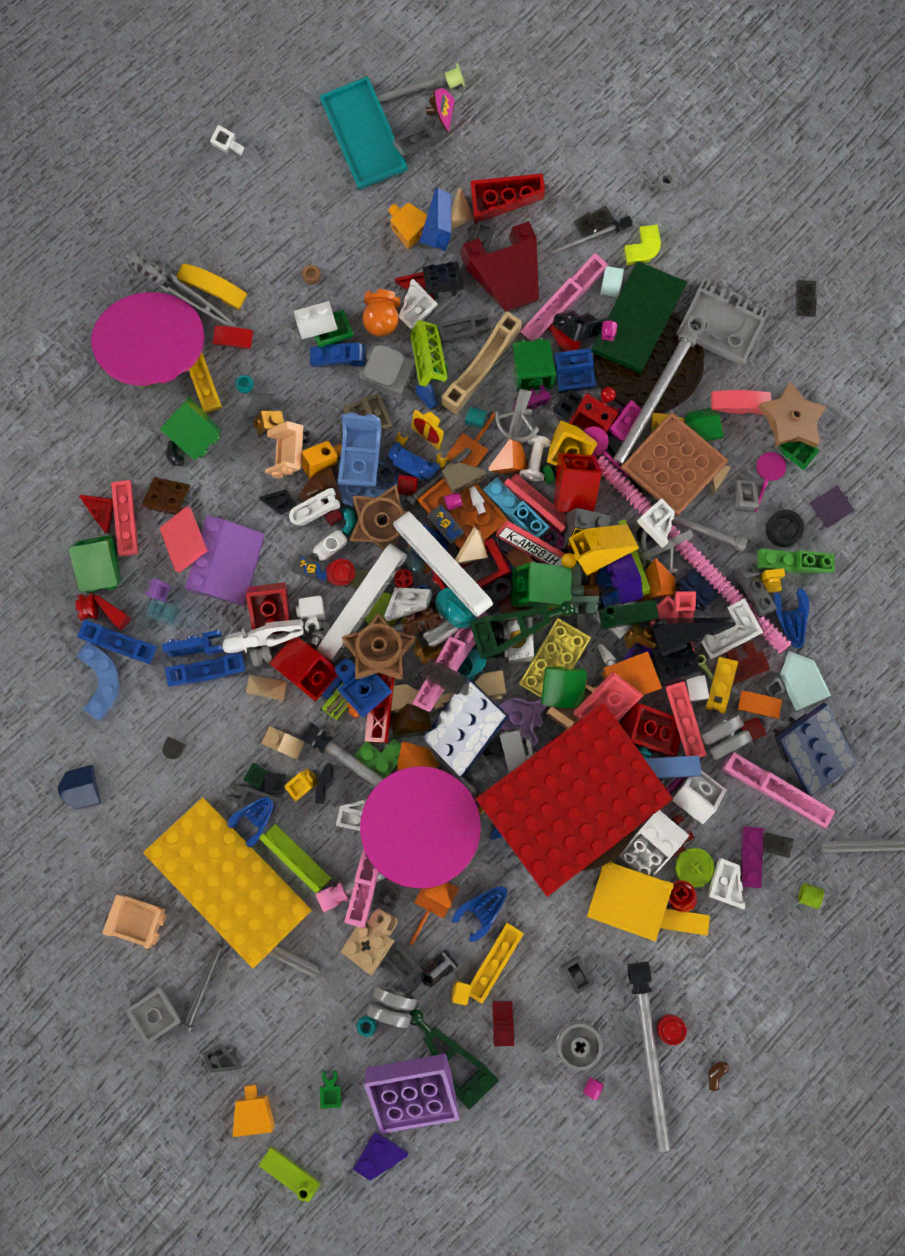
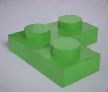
(379, 762)

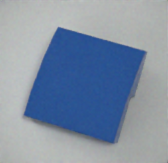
(574, 370)

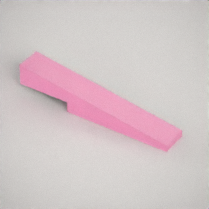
(565, 297)
(451, 656)
(777, 789)
(362, 893)

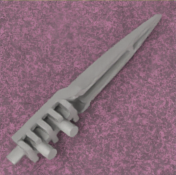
(170, 283)

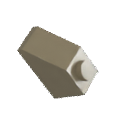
(462, 476)

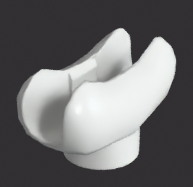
(330, 545)
(440, 634)

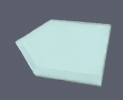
(802, 681)

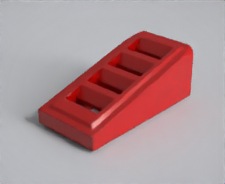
(118, 617)

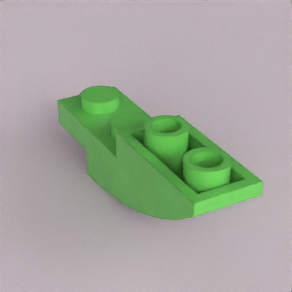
(796, 562)

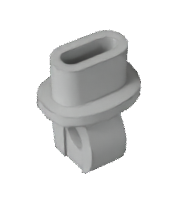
(317, 637)

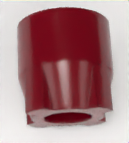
(333, 517)

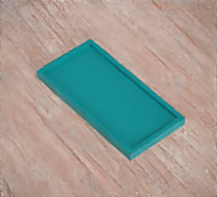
(363, 132)

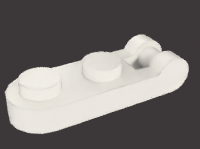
(314, 508)

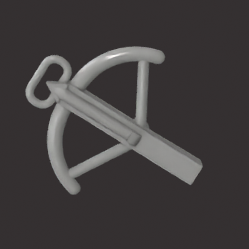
(518, 416)
(648, 554)

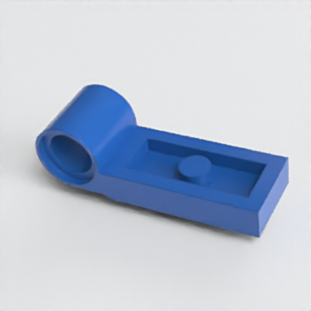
(338, 354)

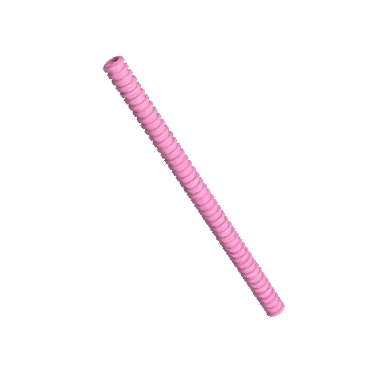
(691, 554)

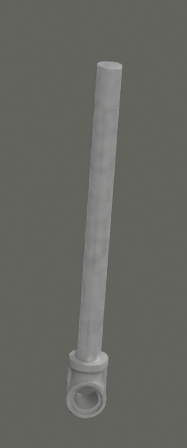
(687, 339)

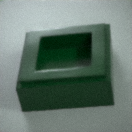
(255, 776)

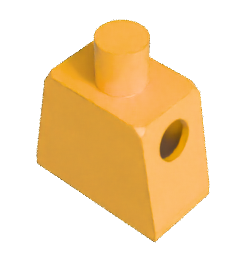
(407, 223)
(319, 458)
(252, 1114)

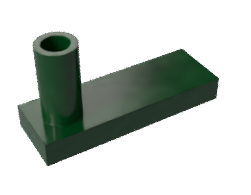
(628, 614)

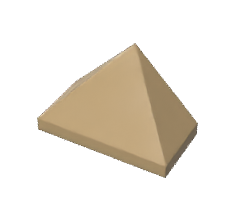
(460, 210)
(472, 549)
(266, 687)

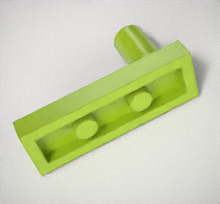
(290, 1174)

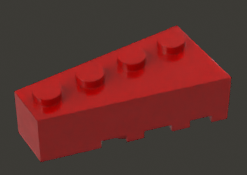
(504, 194)

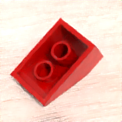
(268, 604)
(652, 729)

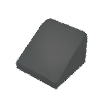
(771, 685)

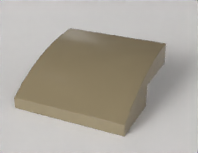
(371, 405)

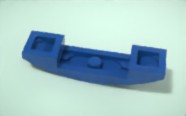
(117, 642)
(205, 670)

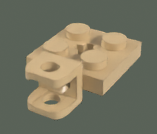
(377, 932)

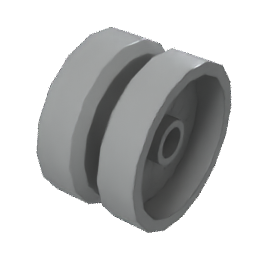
(725, 735)
(392, 1006)
(578, 1057)

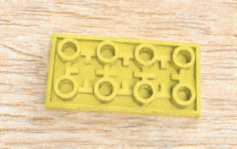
(560, 649)

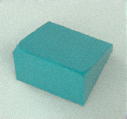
(475, 417)

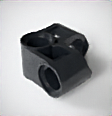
(577, 326)

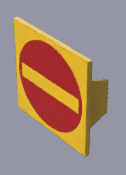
(427, 427)

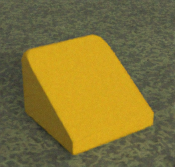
(460, 992)

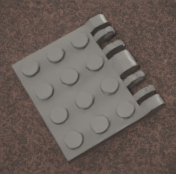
(729, 327)

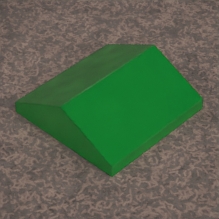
(343, 330)

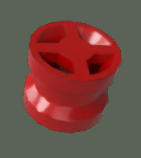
(403, 575)

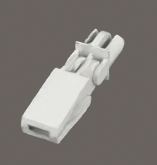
(263, 635)

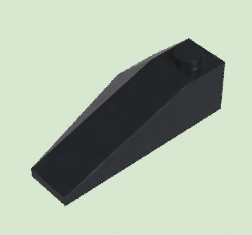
(675, 632)

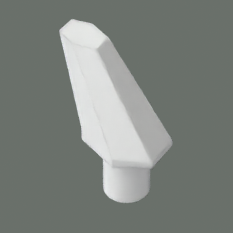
(477, 500)
(607, 657)

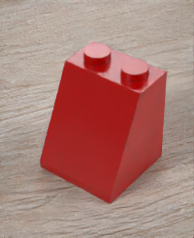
(576, 482)
(304, 668)

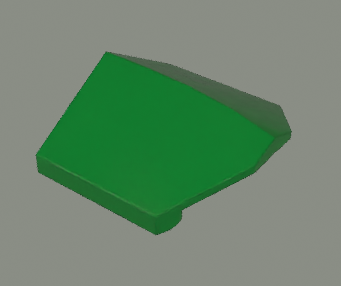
(705, 423)
(799, 453)

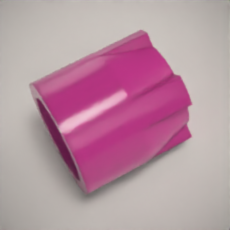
(609, 330)
(453, 501)
(593, 1088)

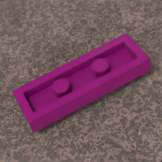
(752, 857)

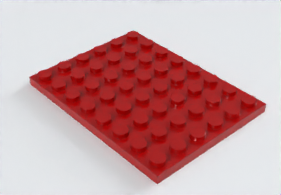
(574, 799)

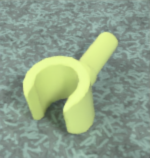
(704, 667)

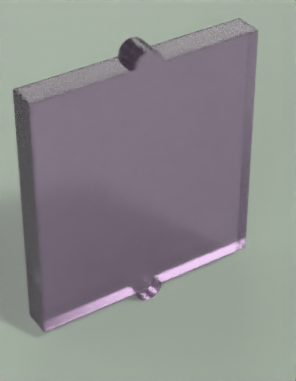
(832, 506)

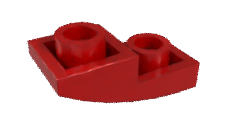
(232, 337)

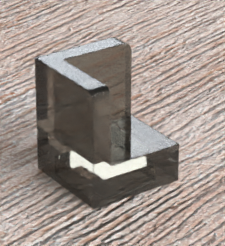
(777, 845)

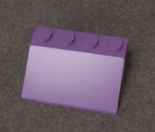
(229, 562)
(412, 1093)

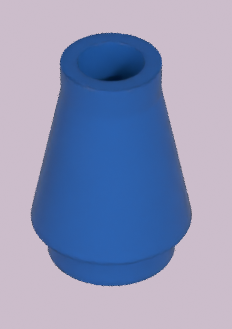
(427, 395)

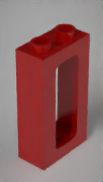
(504, 570)

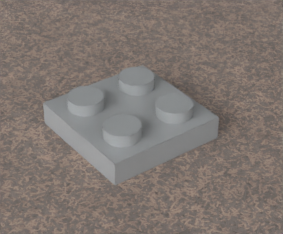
(153, 1015)

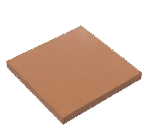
(674, 463)

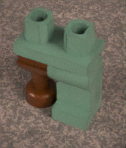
(585, 594)

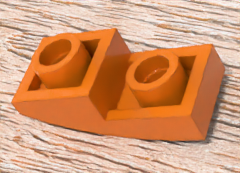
(760, 704)

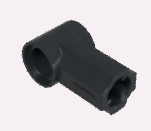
(440, 967)

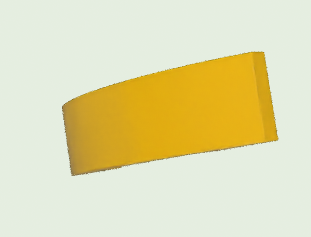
(212, 284)

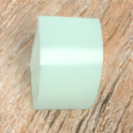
(611, 281)

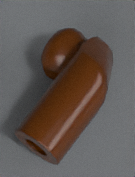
(716, 1073)

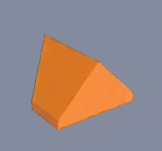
(510, 459)
(660, 582)
(415, 756)

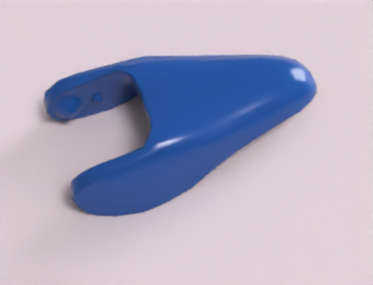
(794, 621)
(257, 813)
(485, 908)

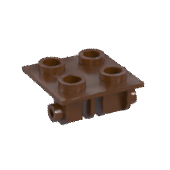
(165, 496)
(409, 621)

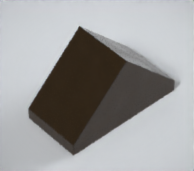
(410, 720)

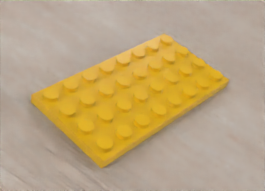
(227, 882)

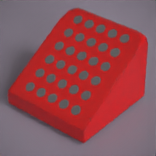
(407, 485)
(754, 727)

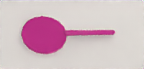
(601, 438)
(771, 468)

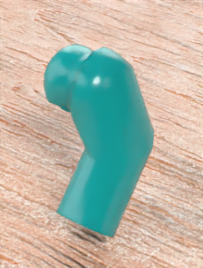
(350, 519)

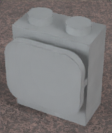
(387, 371)
(515, 748)

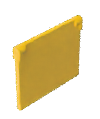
(630, 900)

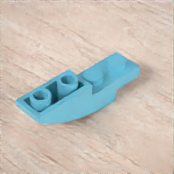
(514, 509)

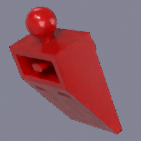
(587, 418)

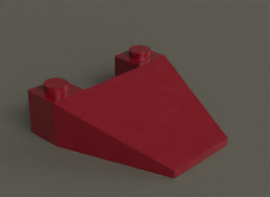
(509, 273)

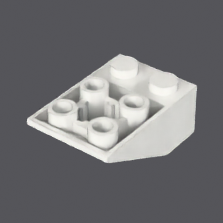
(653, 844)

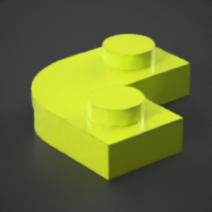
(647, 249)

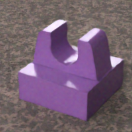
(158, 590)

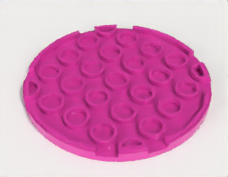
(147, 338)
(420, 827)

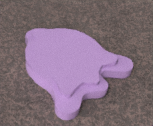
(523, 715)

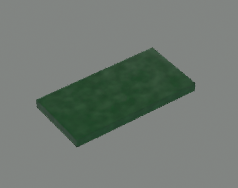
(640, 316)

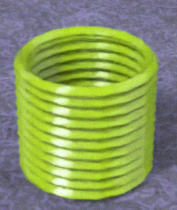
(811, 895)

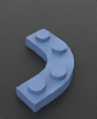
(107, 680)

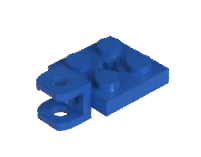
(193, 645)
(352, 688)

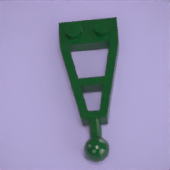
(485, 636)
(479, 1083)

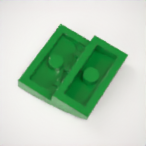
(563, 687)

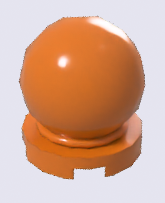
(380, 315)

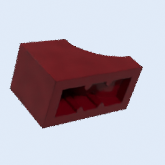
(503, 1023)

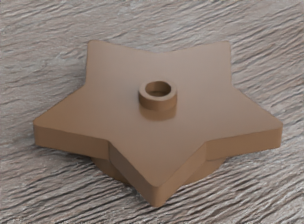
(793, 417)
(370, 510)
(378, 649)

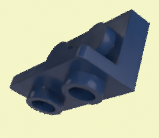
(704, 592)

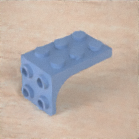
(360, 450)

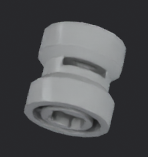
(261, 655)

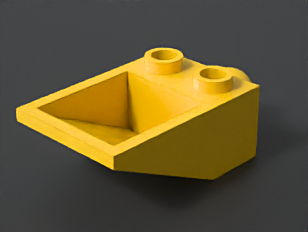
(599, 547)

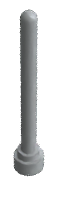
(438, 80)
(738, 543)

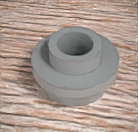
(668, 177)

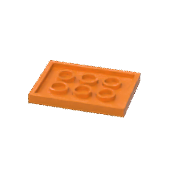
(466, 515)

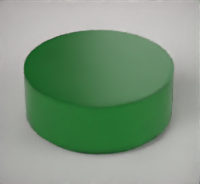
(548, 474)

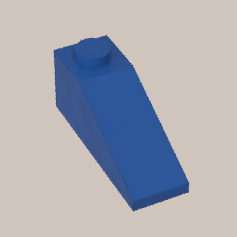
(438, 221)

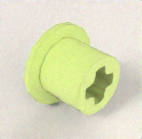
(455, 77)

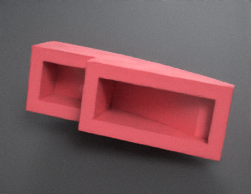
(739, 401)

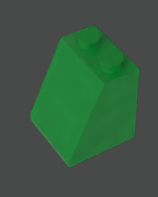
(533, 364)
(191, 429)
(95, 564)
(540, 585)

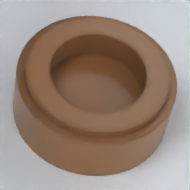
(311, 274)

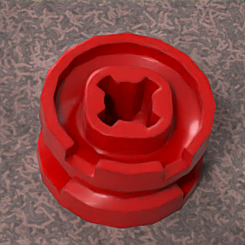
(340, 572)
(87, 607)
(683, 896)
(671, 1029)

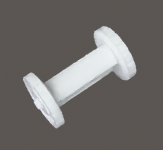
(532, 472)

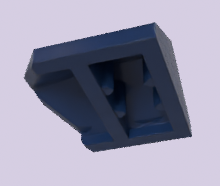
(79, 788)

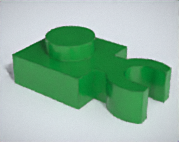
(330, 1094)

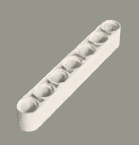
(443, 564)
(362, 602)

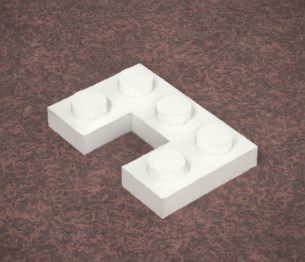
(744, 630)

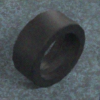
(796, 520)

